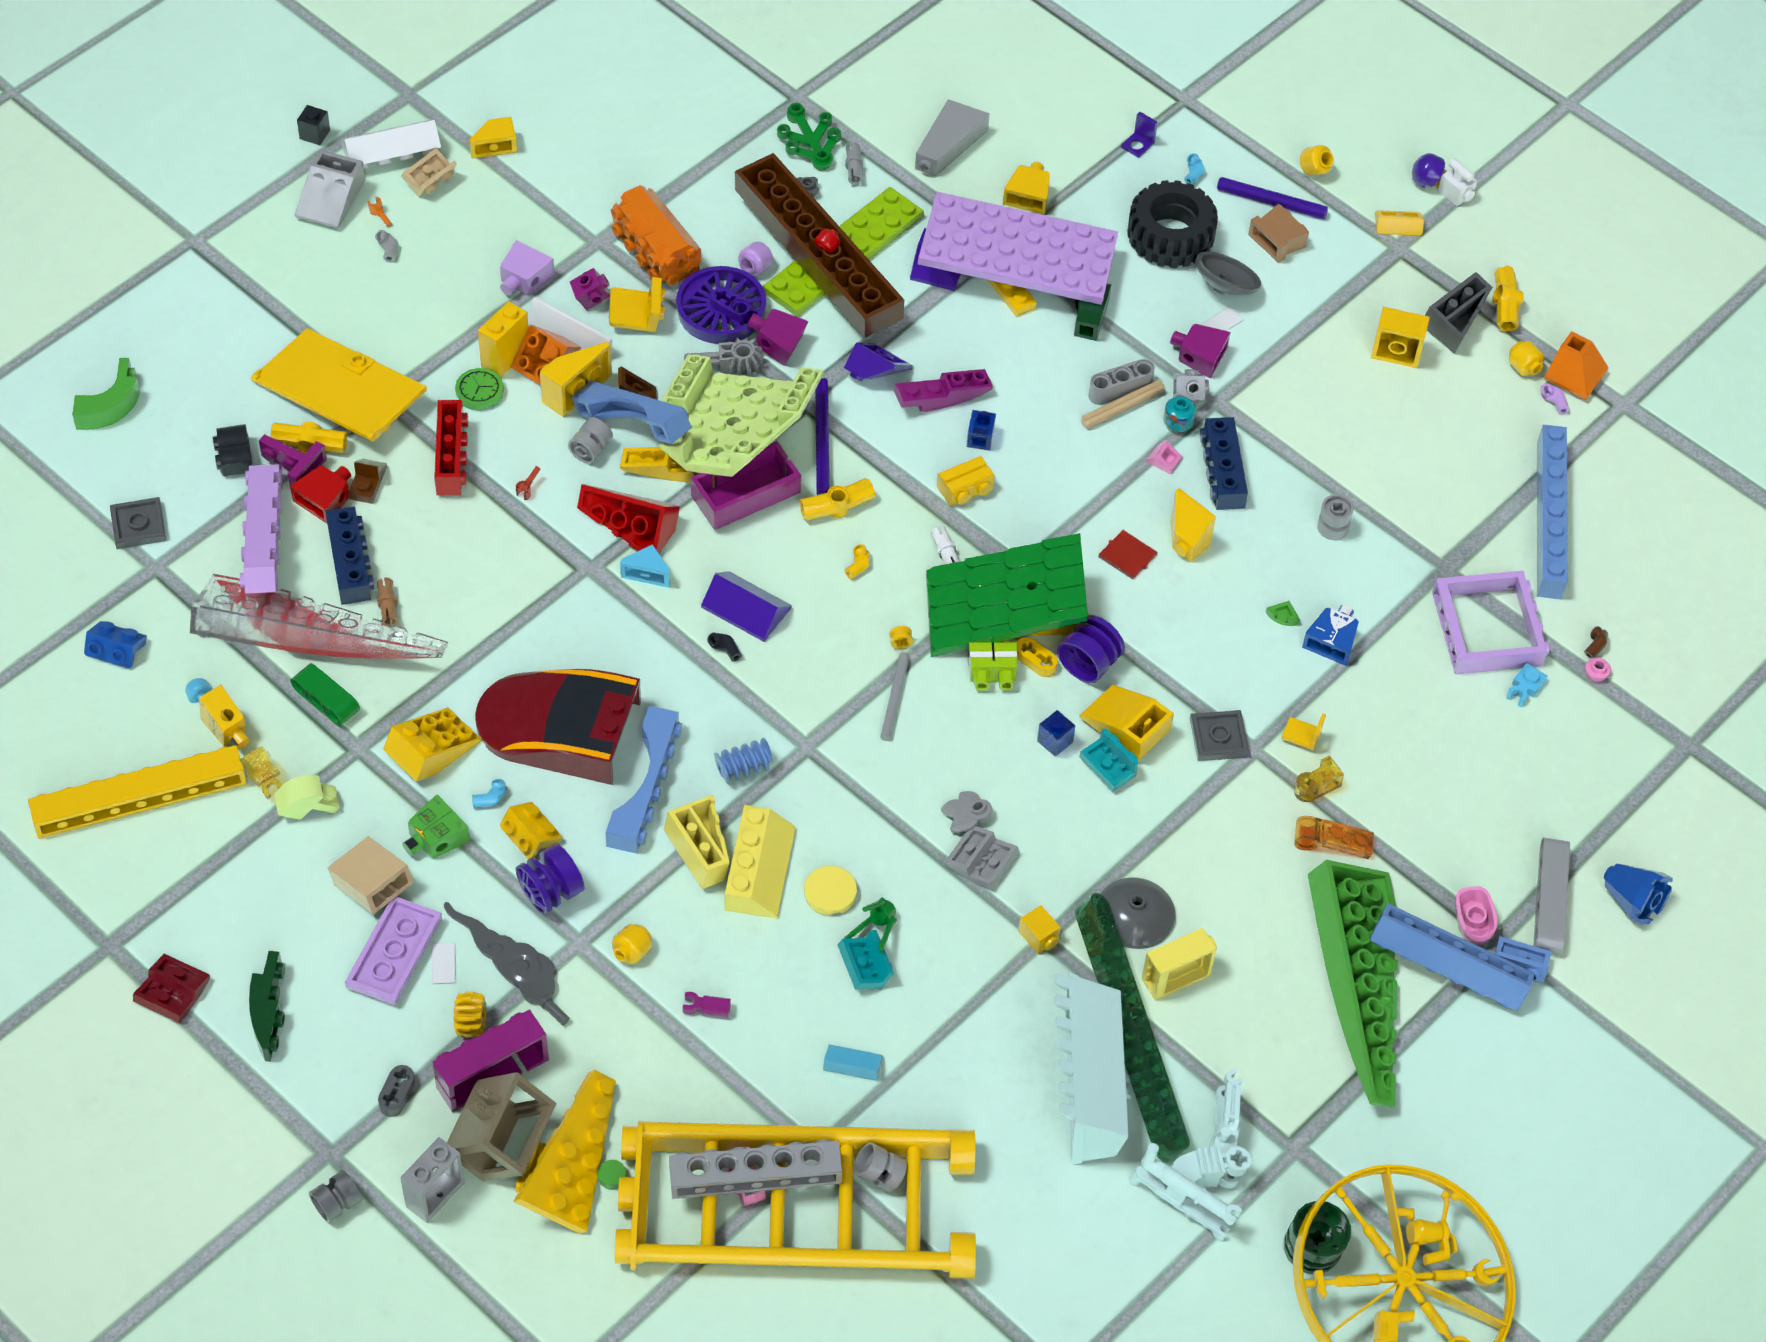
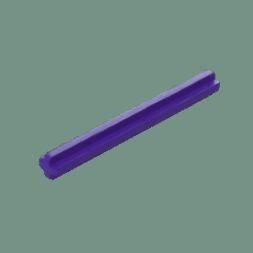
(1272, 198)

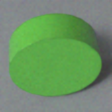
(610, 1172)

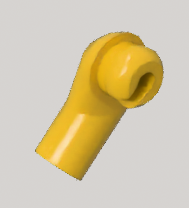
(861, 561)

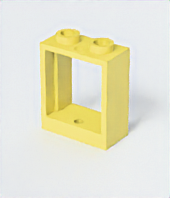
(1179, 963)

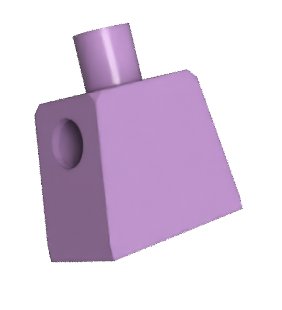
(525, 269)

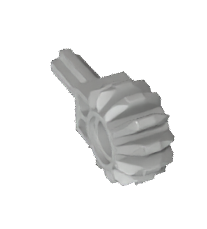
(736, 357)

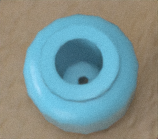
(197, 688)

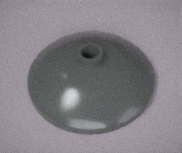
(1227, 274)
(1140, 924)

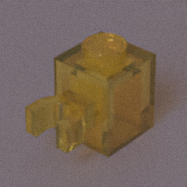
(261, 769)

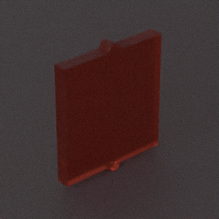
(1127, 554)

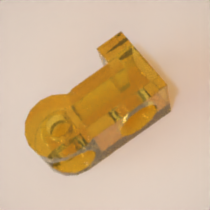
(1318, 782)

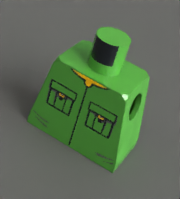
(436, 829)

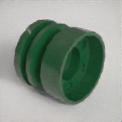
(1330, 1231)

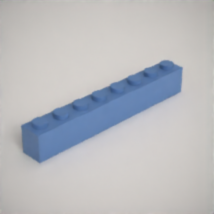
(1552, 512)

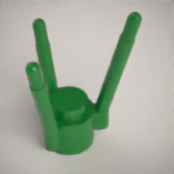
(881, 913)

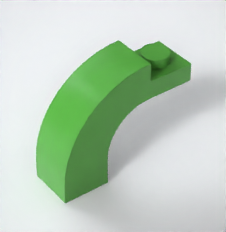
(111, 405)

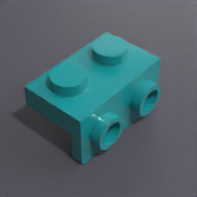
(1110, 760)
(864, 961)

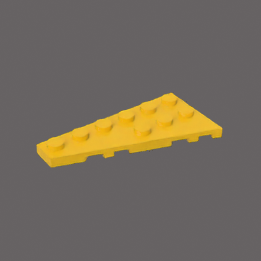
(568, 1166)

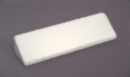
(558, 322)

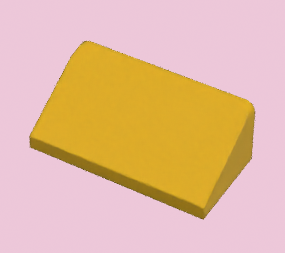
(1399, 222)

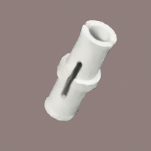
(945, 548)

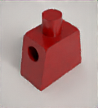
(322, 490)

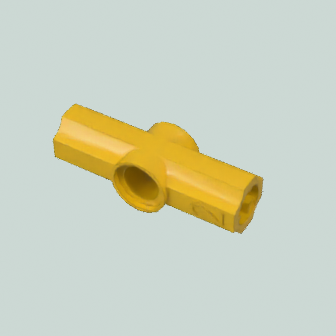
(307, 434)

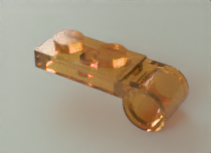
(1332, 835)

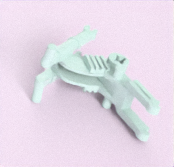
(1203, 1167)

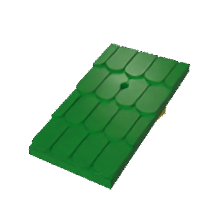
(1007, 595)

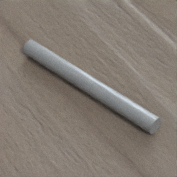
(894, 696)

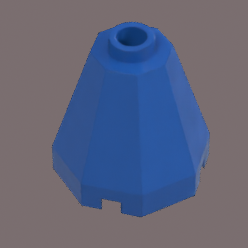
(1638, 890)

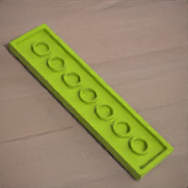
(868, 228)

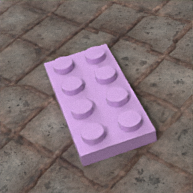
(393, 950)

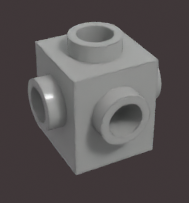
(1182, 382)

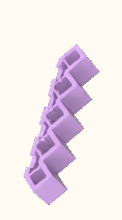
(262, 529)

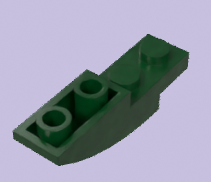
(265, 1005)

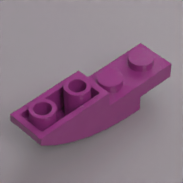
(947, 391)

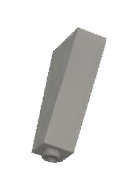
(950, 135)

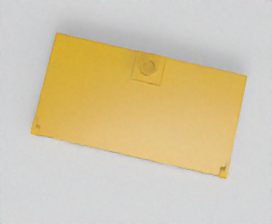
(339, 384)

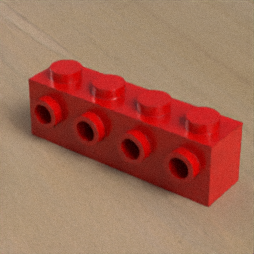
(449, 447)

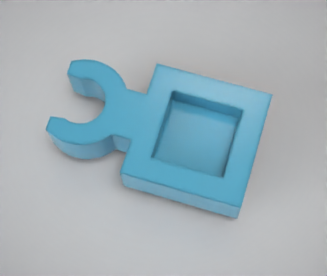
(1526, 683)

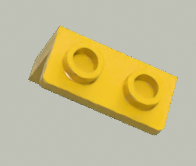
(529, 829)

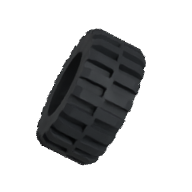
(1178, 203)

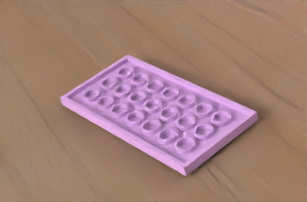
(1018, 248)

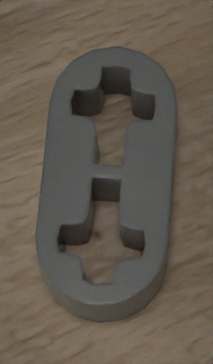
(401, 1093)

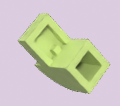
(305, 793)

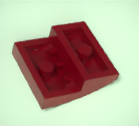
(171, 988)

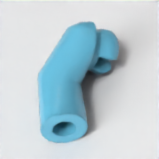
(1195, 167)
(493, 797)

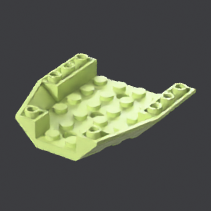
(722, 400)

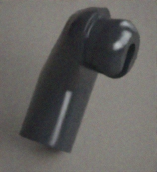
(724, 643)

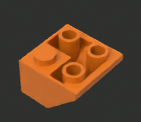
(539, 349)
(1577, 366)

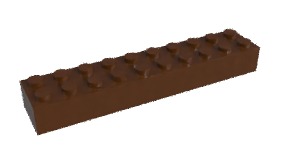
(795, 221)

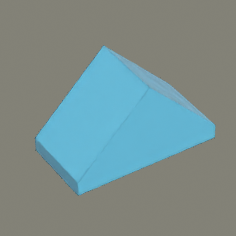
(646, 567)

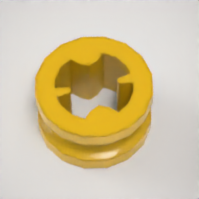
(901, 637)

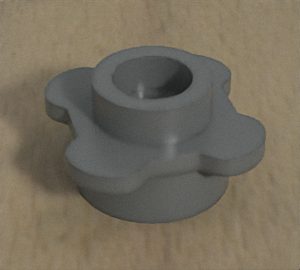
(810, 184)

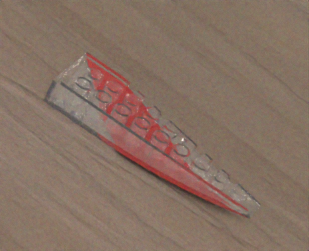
(300, 625)

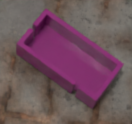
(749, 490)
(490, 1057)

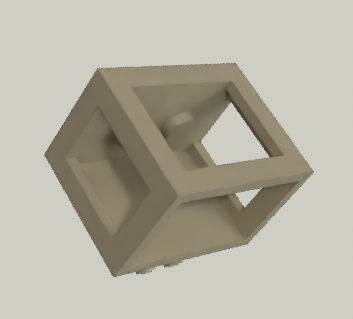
(488, 1124)

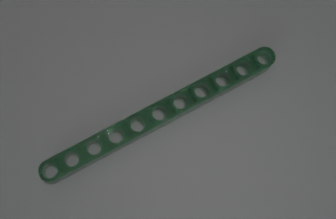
(1140, 1047)

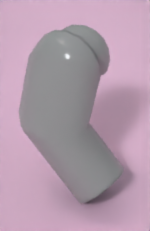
(388, 243)

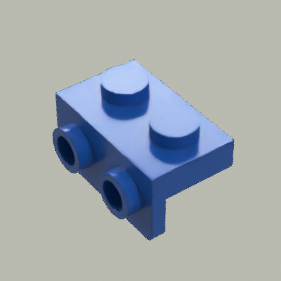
(113, 643)

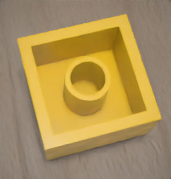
(1400, 337)

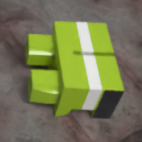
(996, 668)

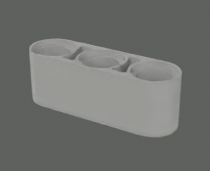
(1120, 381)

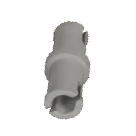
(854, 163)

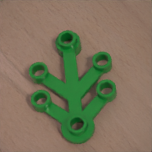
(820, 157)

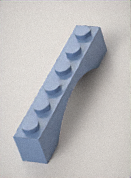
(604, 401)
(628, 822)

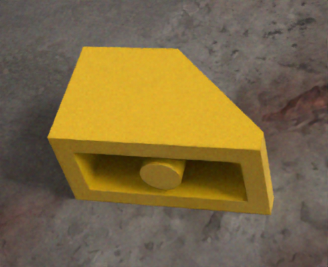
(494, 138)

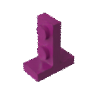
(291, 459)

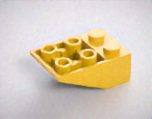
(1130, 716)
(429, 743)

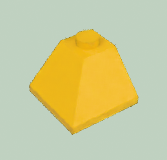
(1190, 526)

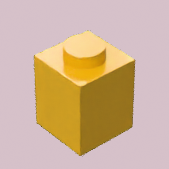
(1039, 929)

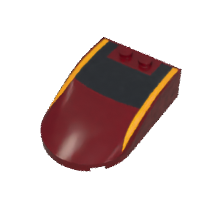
(558, 719)

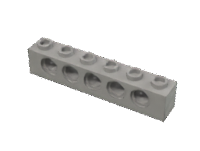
(743, 1179)

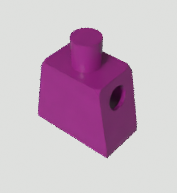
(778, 333)
(1201, 347)

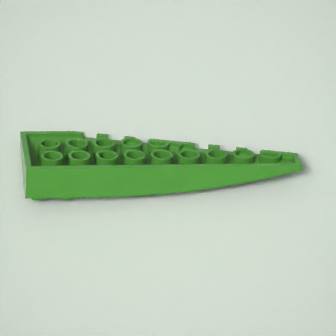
(1359, 972)

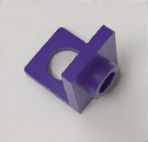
(1144, 133)

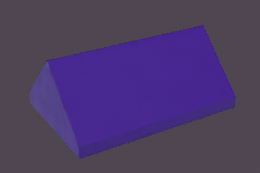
(744, 605)

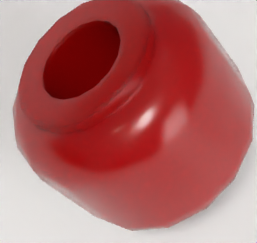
(827, 240)

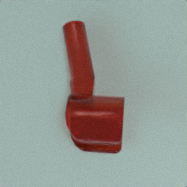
(525, 485)

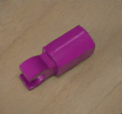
(707, 1005)

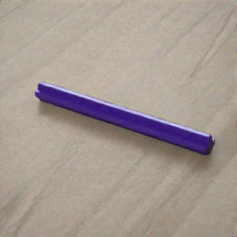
(822, 437)

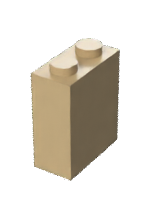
(370, 875)

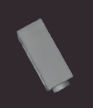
(422, 1184)

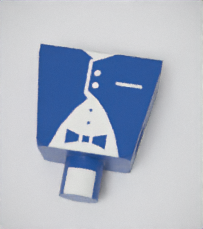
(1332, 634)

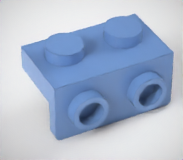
(1526, 956)

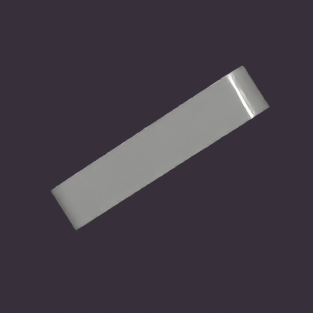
(1552, 895)

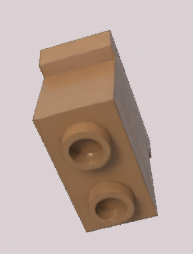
(1278, 233)

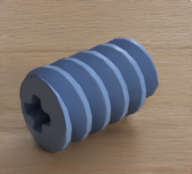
(743, 759)

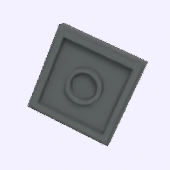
(138, 523)
(1219, 735)

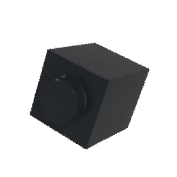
(313, 125)

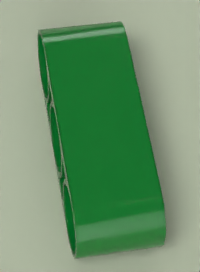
(325, 694)

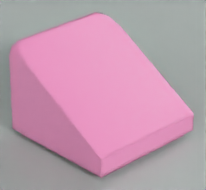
(1164, 457)

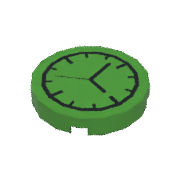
(479, 388)

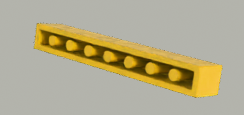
(136, 791)

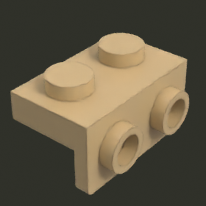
(428, 172)

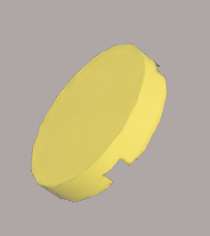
(830, 890)

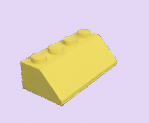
(759, 863)

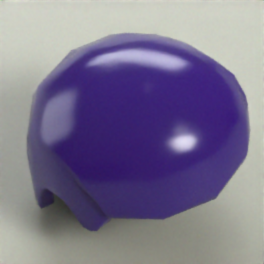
(1427, 170)

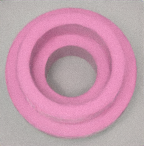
(1597, 674)

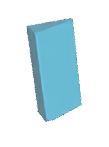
(852, 1062)

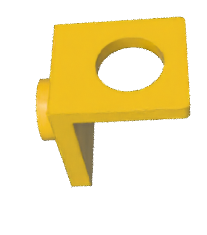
(1303, 733)

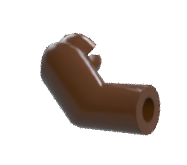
(1600, 640)

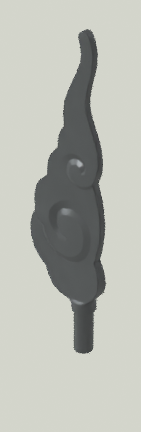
(516, 963)

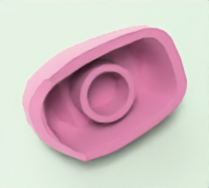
(1476, 915)

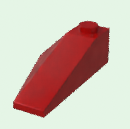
(629, 516)

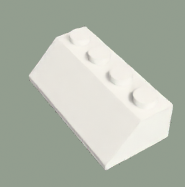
(392, 143)

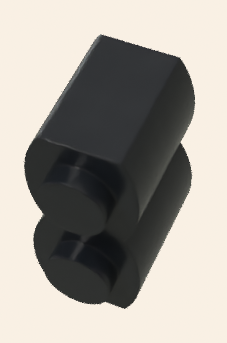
(233, 450)

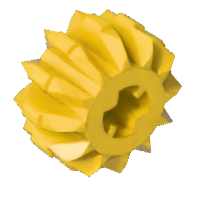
(470, 1014)

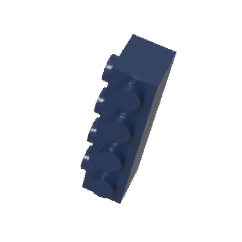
(1224, 463)
(348, 555)

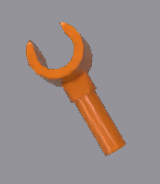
(377, 209)

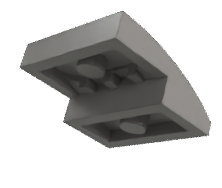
(982, 857)

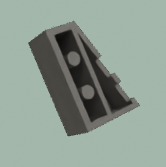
(1457, 310)

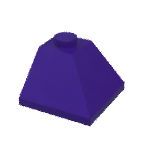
(930, 275)
(873, 362)

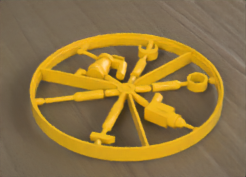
(1418, 1233)

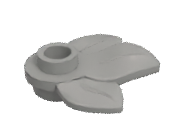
(967, 811)

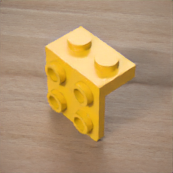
(637, 308)

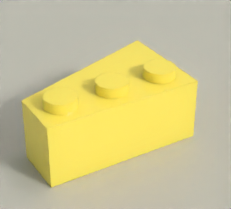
(698, 840)

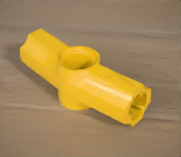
(1507, 298)
(837, 500)

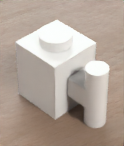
(1457, 183)

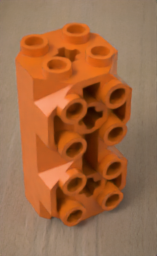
(656, 234)

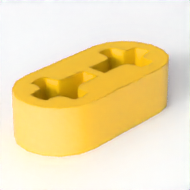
(1038, 655)

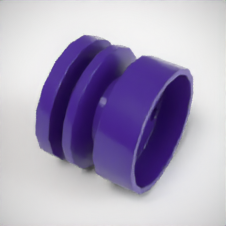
(1091, 649)
(550, 878)

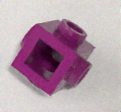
(590, 288)

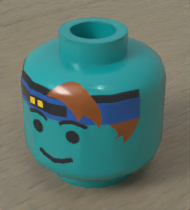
(1179, 414)

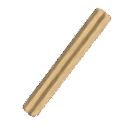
(1122, 404)

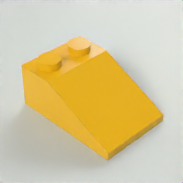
(572, 372)

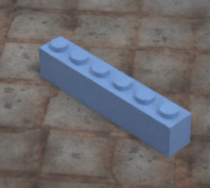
(1452, 957)

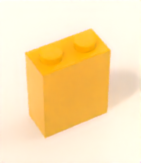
(502, 338)

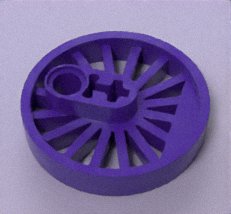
(710, 305)

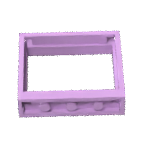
(1495, 659)

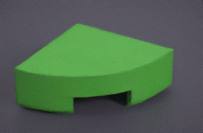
(1283, 614)

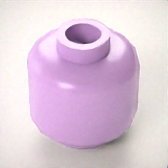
(755, 258)

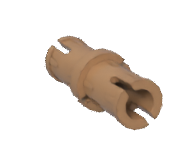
(387, 601)

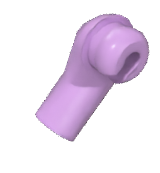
(1556, 396)

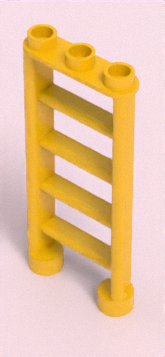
(698, 1137)

